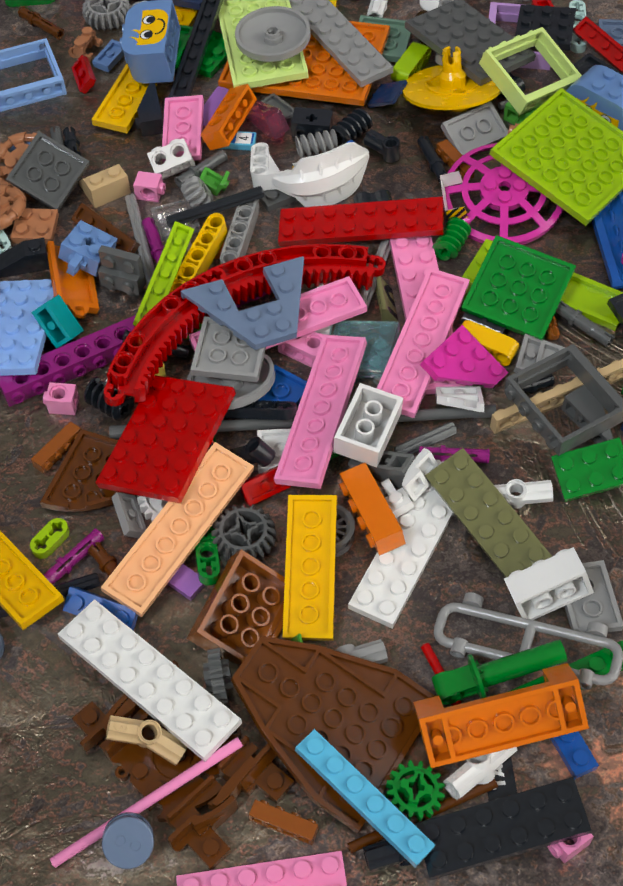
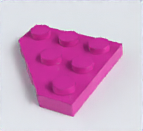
(463, 361)

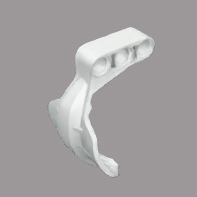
(314, 179)

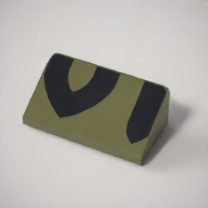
(385, 301)

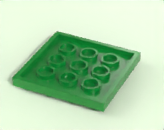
(518, 288)

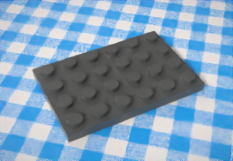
(469, 30)

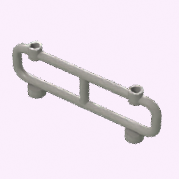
(472, 605)

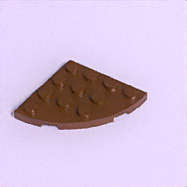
(75, 481)

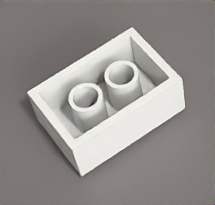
(368, 425)
(549, 584)

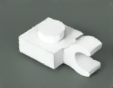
(397, 500)

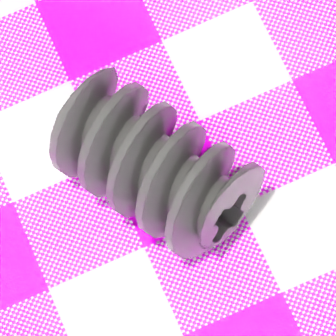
(319, 143)

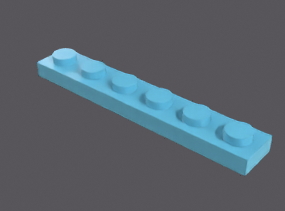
(365, 798)

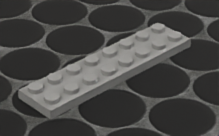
(343, 41)

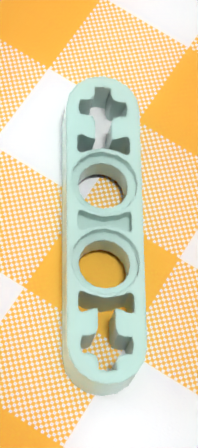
(580, 14)

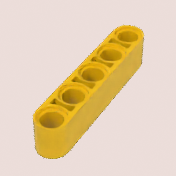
(213, 233)

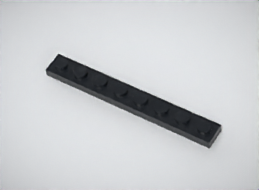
(196, 48)

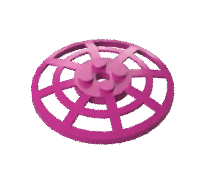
(499, 200)

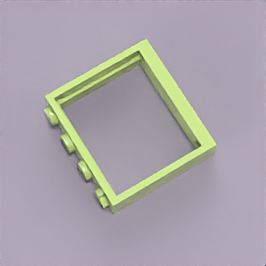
(551, 53)

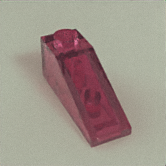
(268, 120)

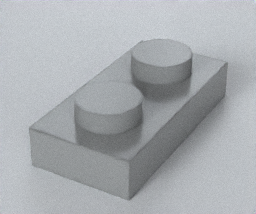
(129, 514)

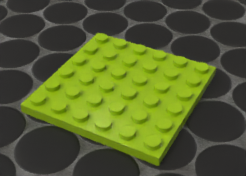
(567, 155)

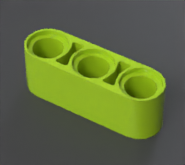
(411, 61)

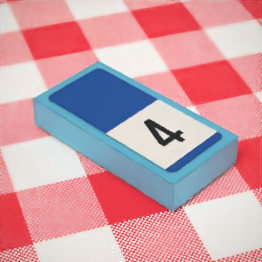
(242, 141)

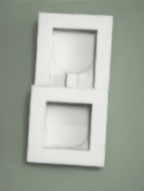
(414, 480)

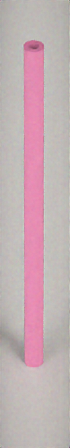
(149, 800)

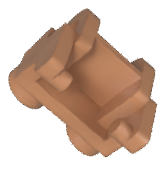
(86, 40)

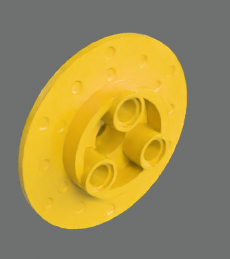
(447, 86)

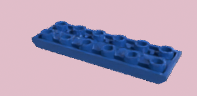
(609, 234)

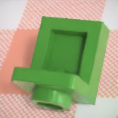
(214, 181)

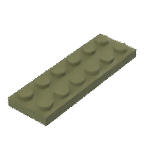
(486, 514)

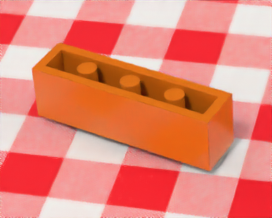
(372, 509)

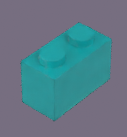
(57, 321)

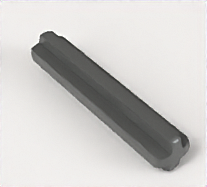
(427, 439)

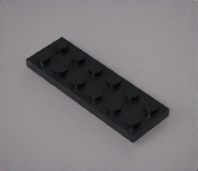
(504, 828)

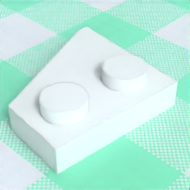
(461, 397)

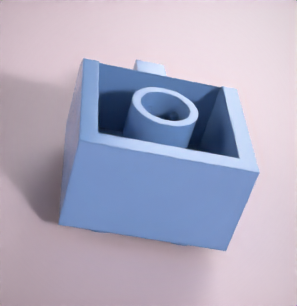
(82, 248)

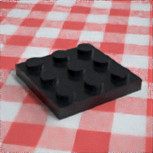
(555, 20)

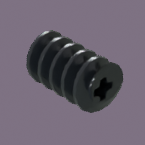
(352, 126)
(95, 396)

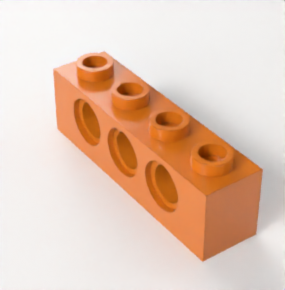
(228, 117)

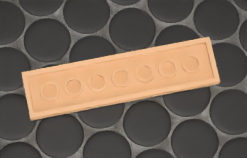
(177, 531)

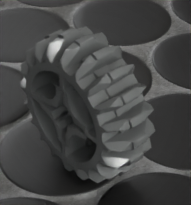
(252, 523)

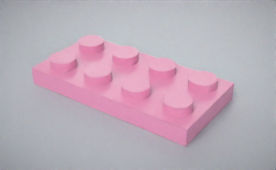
(184, 120)

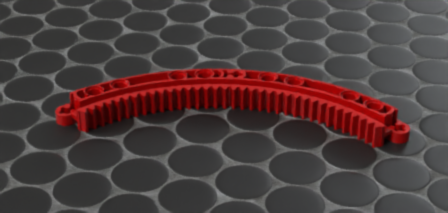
(175, 317)

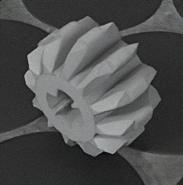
(196, 191)

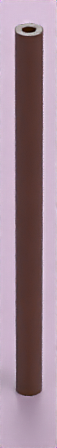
(446, 804)

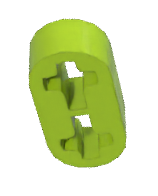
(47, 537)

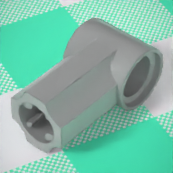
(372, 651)

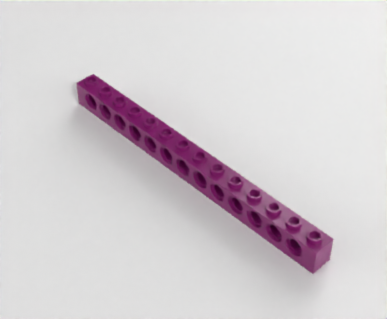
(72, 361)

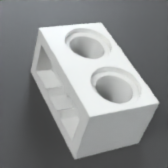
(172, 164)

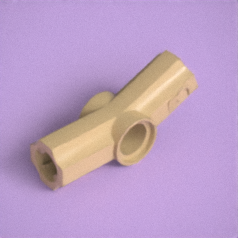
(130, 731)

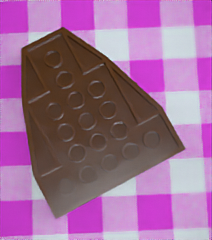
(348, 700)

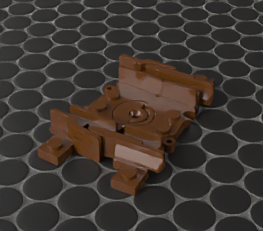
(181, 806)

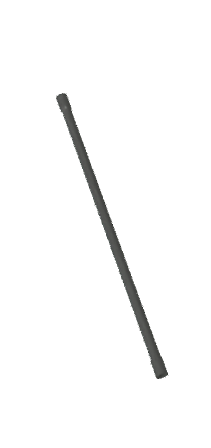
(116, 431)

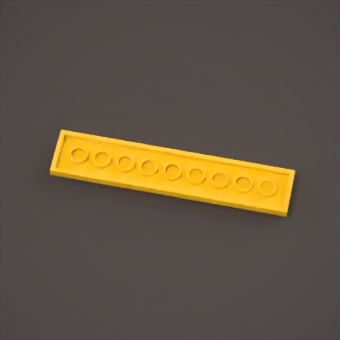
(122, 101)

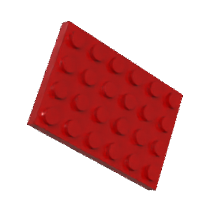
(166, 439)

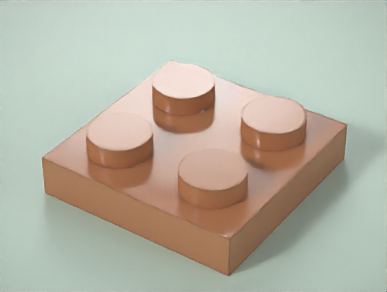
(35, 225)

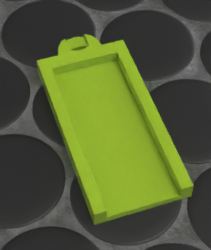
(591, 300)

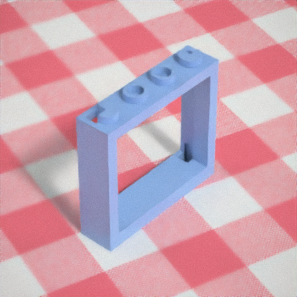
(34, 91)

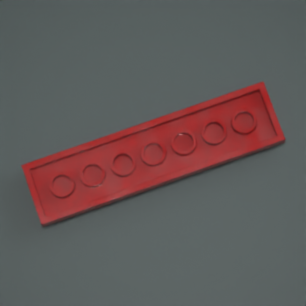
(361, 221)

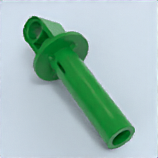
(477, 678)

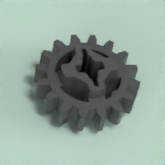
(217, 675)

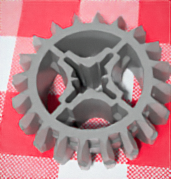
(105, 13)

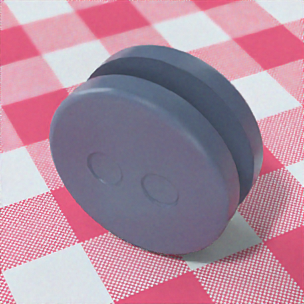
(127, 840)

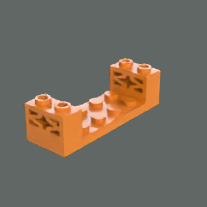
(502, 719)

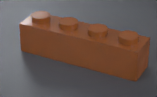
(451, 155)
(55, 448)
(283, 822)

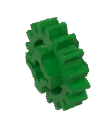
(425, 792)

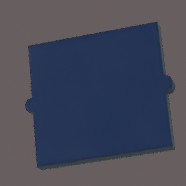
(387, 93)

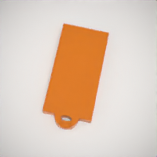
(77, 290)

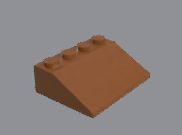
(241, 608)

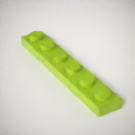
(166, 268)

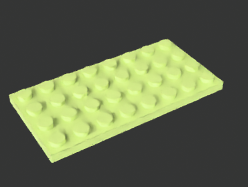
(251, 71)

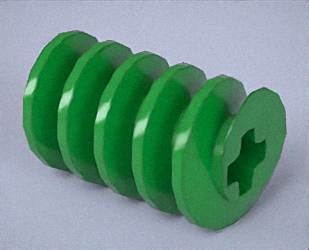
(453, 238)

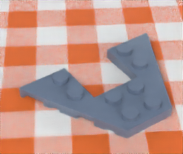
(261, 324)

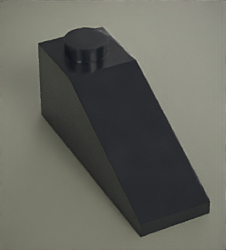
(149, 113)
(24, 258)

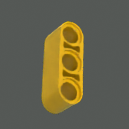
(498, 345)

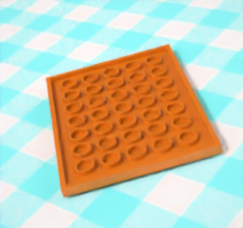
(326, 77)

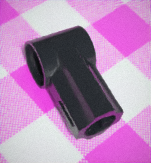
(387, 146)
(255, 452)
(382, 856)

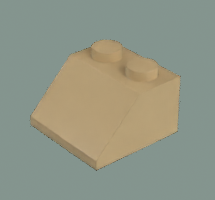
(106, 186)

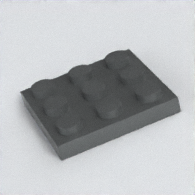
(48, 171)

